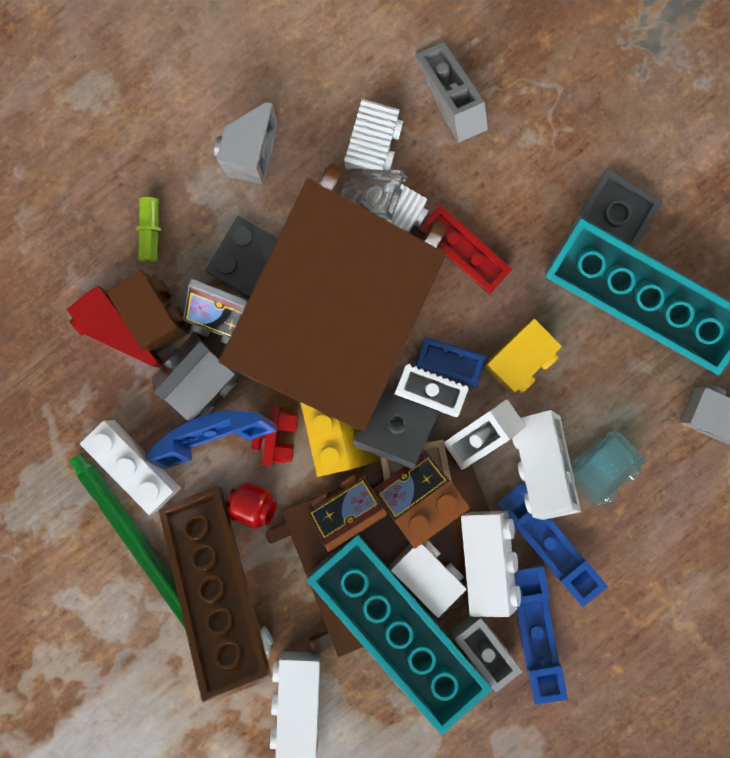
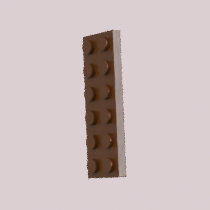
(214, 596)

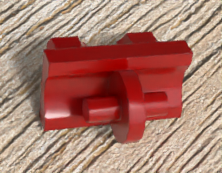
(273, 450)

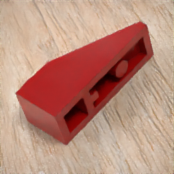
(100, 320)

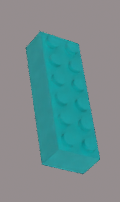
(644, 293)
(398, 633)

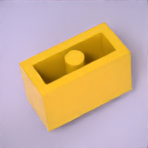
(523, 357)

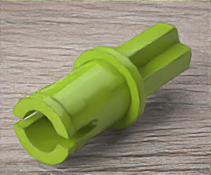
(148, 229)

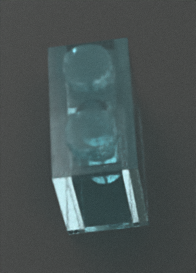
(607, 468)

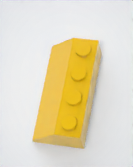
(333, 444)

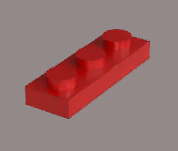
(468, 251)

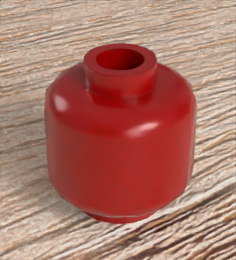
(251, 505)

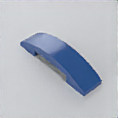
(177, 445)
(553, 548)
(538, 637)

